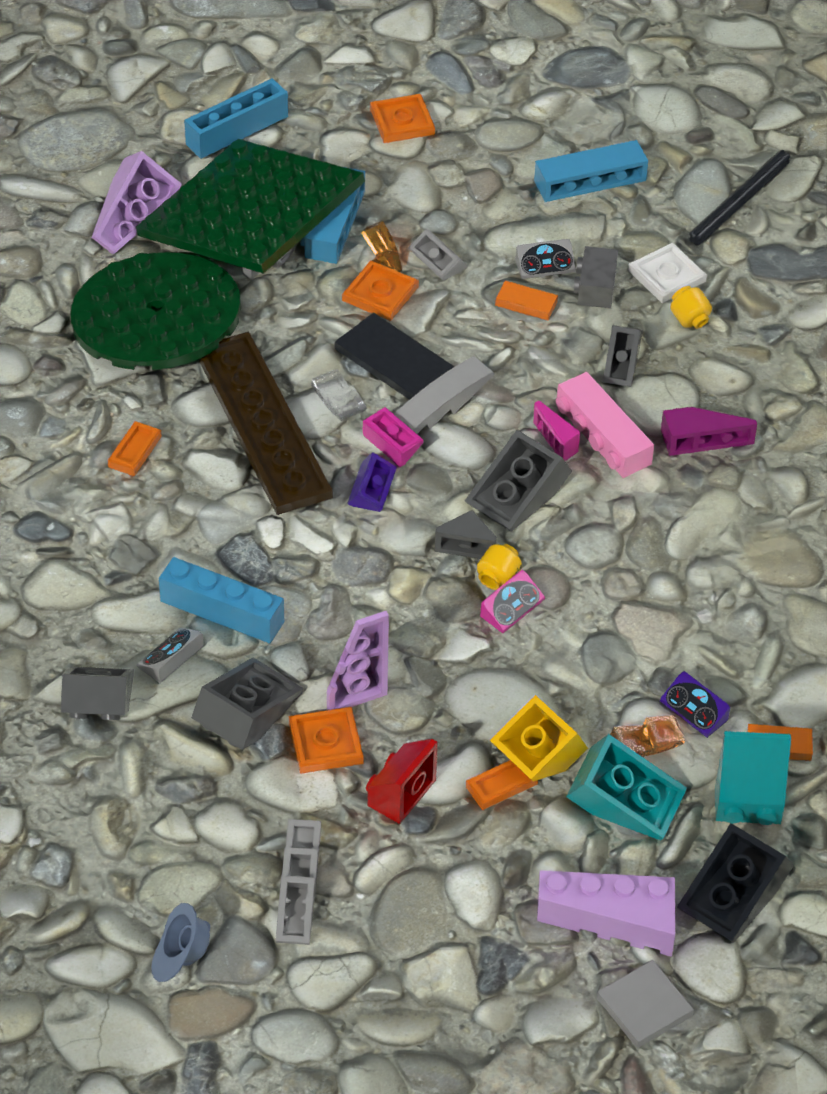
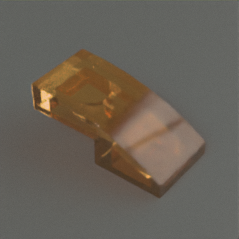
(652, 737)

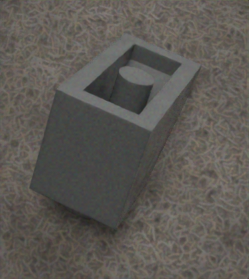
(622, 355)

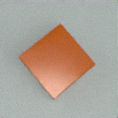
(402, 118)
(380, 290)
(326, 740)

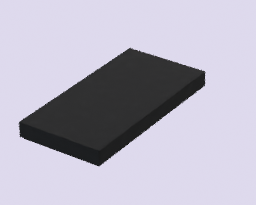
(392, 355)

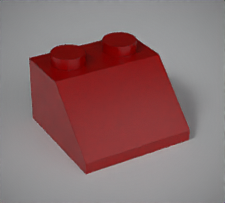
(403, 779)

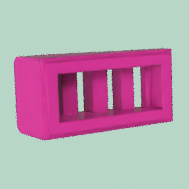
(557, 432)

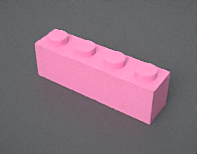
(604, 425)

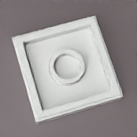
(666, 272)

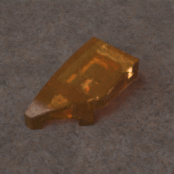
(382, 245)

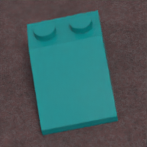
(752, 777)
(626, 789)

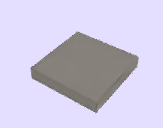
(645, 1004)

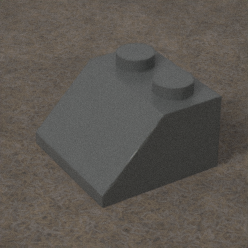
(96, 692)

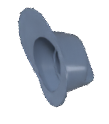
(181, 944)

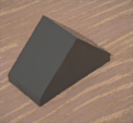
(464, 536)

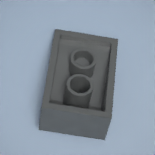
(518, 481)
(245, 702)

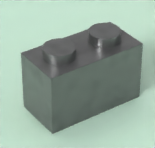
(597, 277)

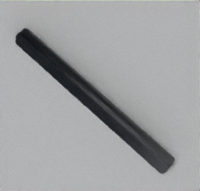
(739, 197)

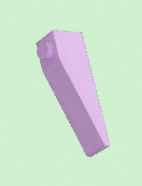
(132, 196)
(363, 664)

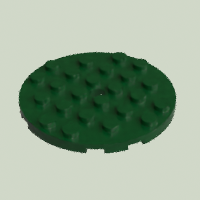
(116, 316)

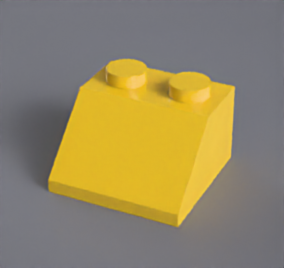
(539, 741)

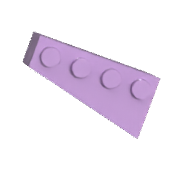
(611, 906)

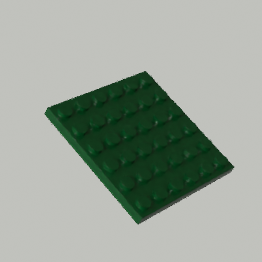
(250, 205)

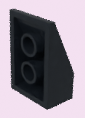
(735, 883)

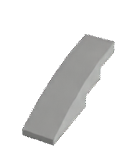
(444, 394)
(298, 882)

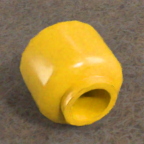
(691, 307)
(498, 565)

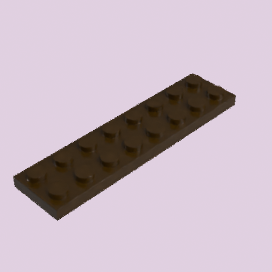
(265, 425)

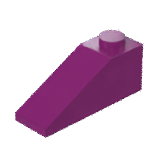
(704, 430)

